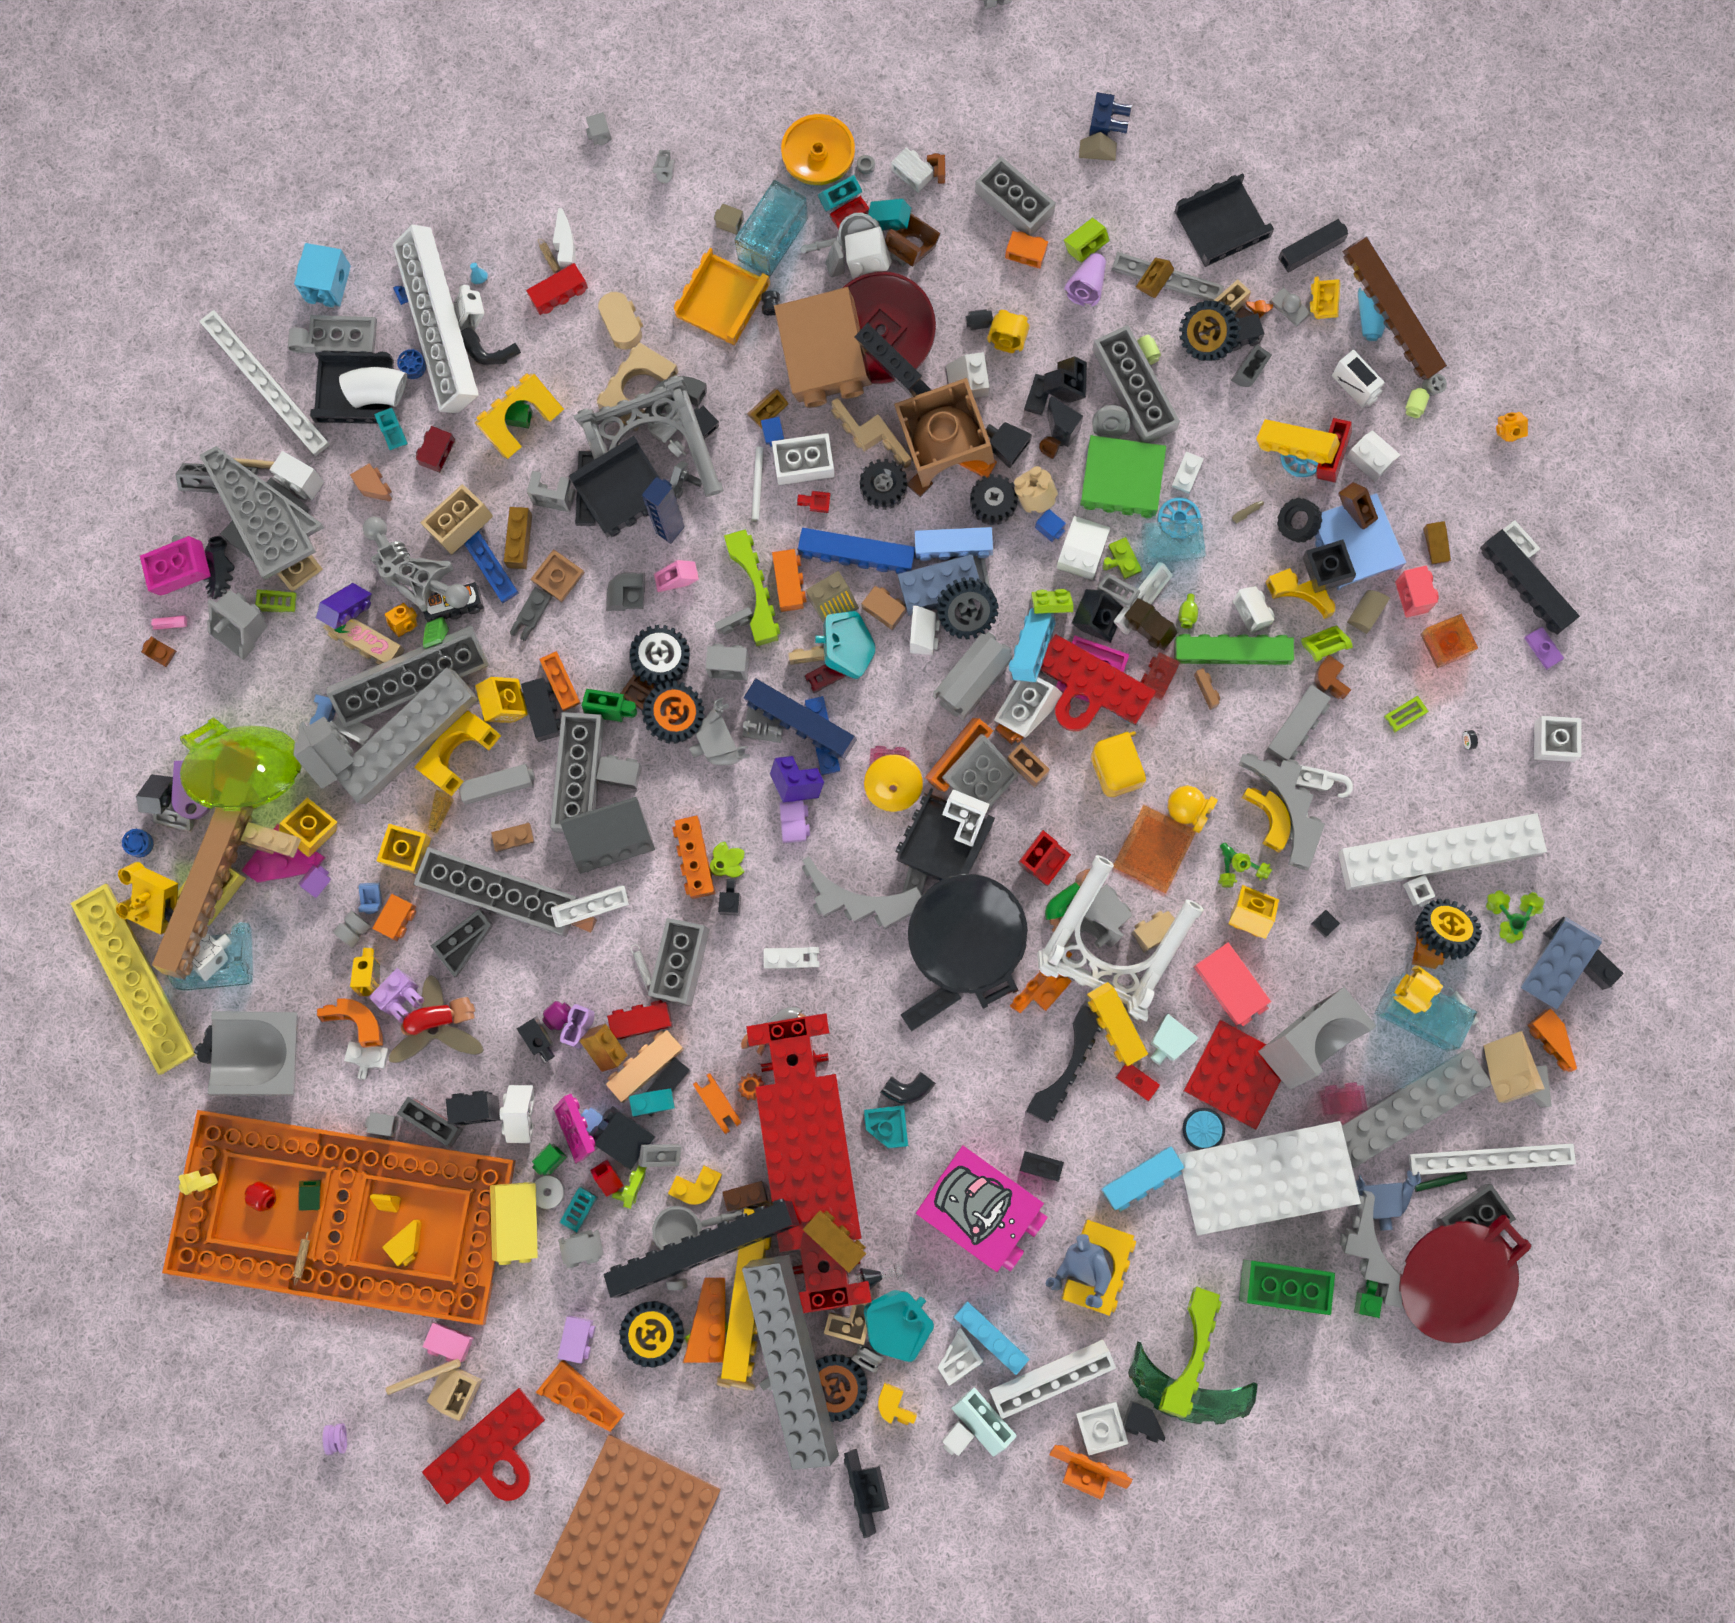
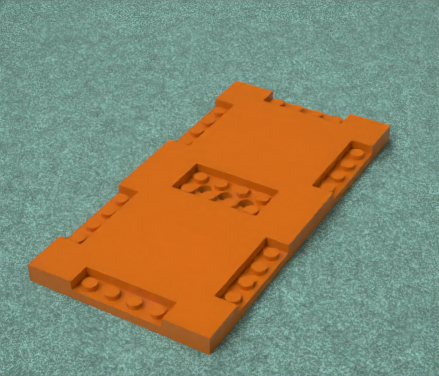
(233, 1244)

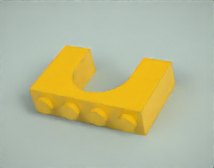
(493, 421)
(435, 762)
(1118, 1246)

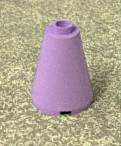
(1087, 281)

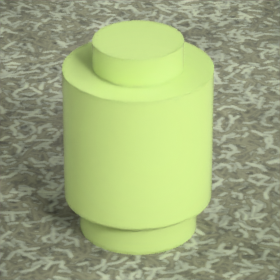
(1149, 349)
(1417, 403)

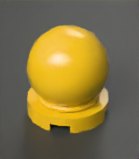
(1189, 806)

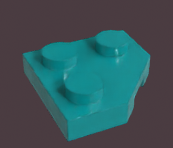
(887, 1125)

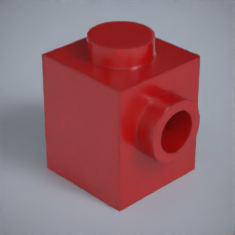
(607, 1178)

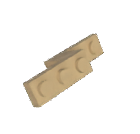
(870, 433)
(269, 840)

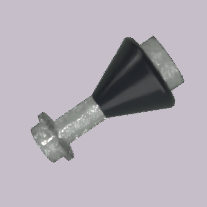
(875, 1277)

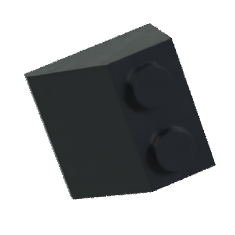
(1063, 421)
(1097, 614)

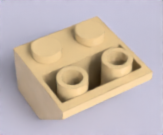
(454, 1393)

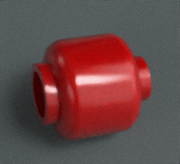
(260, 1196)

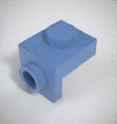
(370, 897)

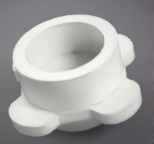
(676, 448)

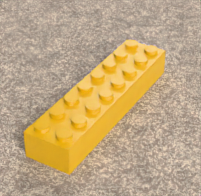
(742, 1326)

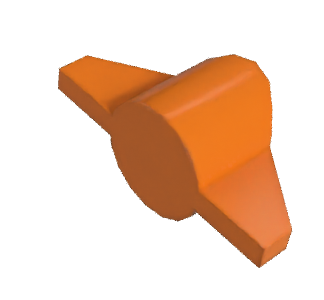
(1259, 307)

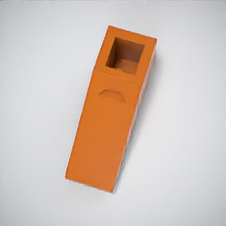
(1554, 1036)

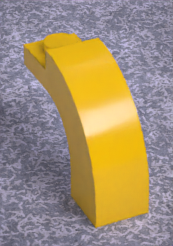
(1277, 814)

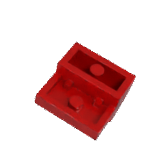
(1044, 858)

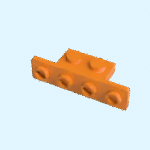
(1042, 990)
(1087, 1474)

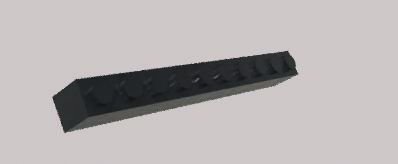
(701, 1249)

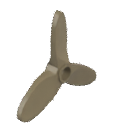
(450, 1036)

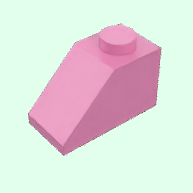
(676, 575)

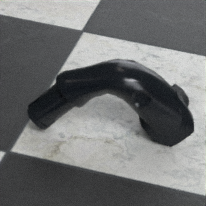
(475, 350)

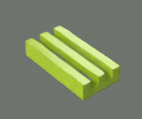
(1388, 717)

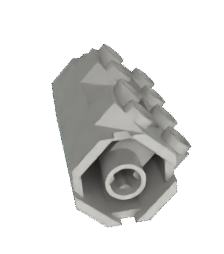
(973, 675)

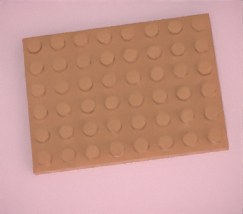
(627, 1537)

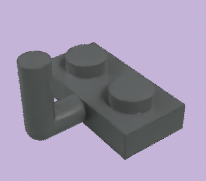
(681, 475)

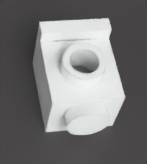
(1421, 884)

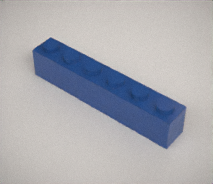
(856, 551)

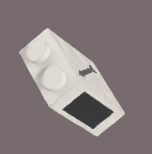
(1358, 379)

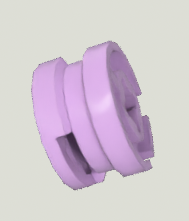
(335, 1439)

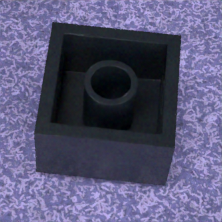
(1329, 566)

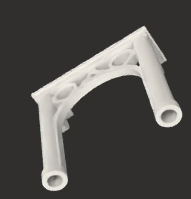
(1139, 993)

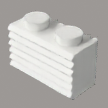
(912, 169)

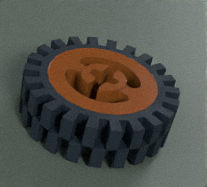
(854, 1396)

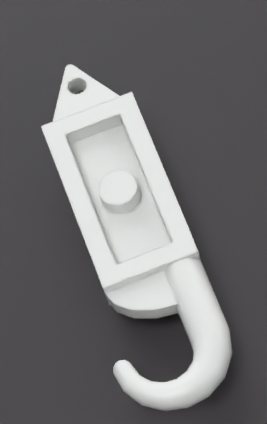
(1322, 780)

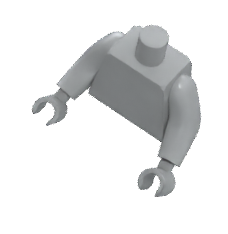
(716, 740)

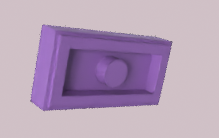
(1544, 648)

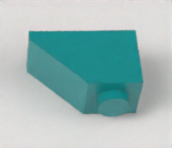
(651, 1102)

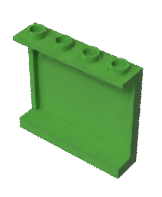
(1123, 476)

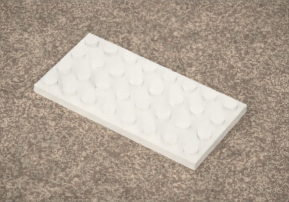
(1269, 1178)

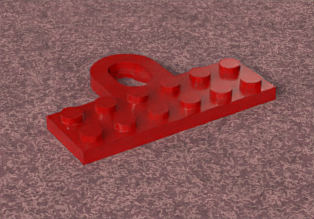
(1096, 681)
(483, 1447)

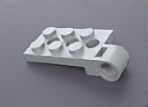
(305, 342)

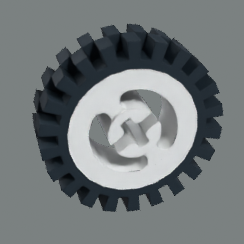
(660, 641)

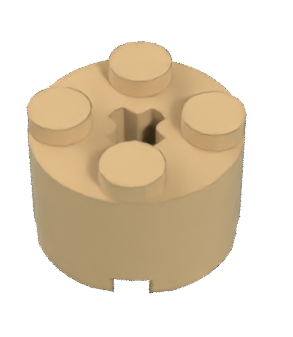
(1036, 490)

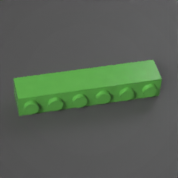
(1234, 650)

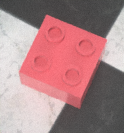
(1417, 591)

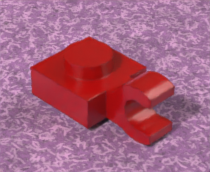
(817, 501)

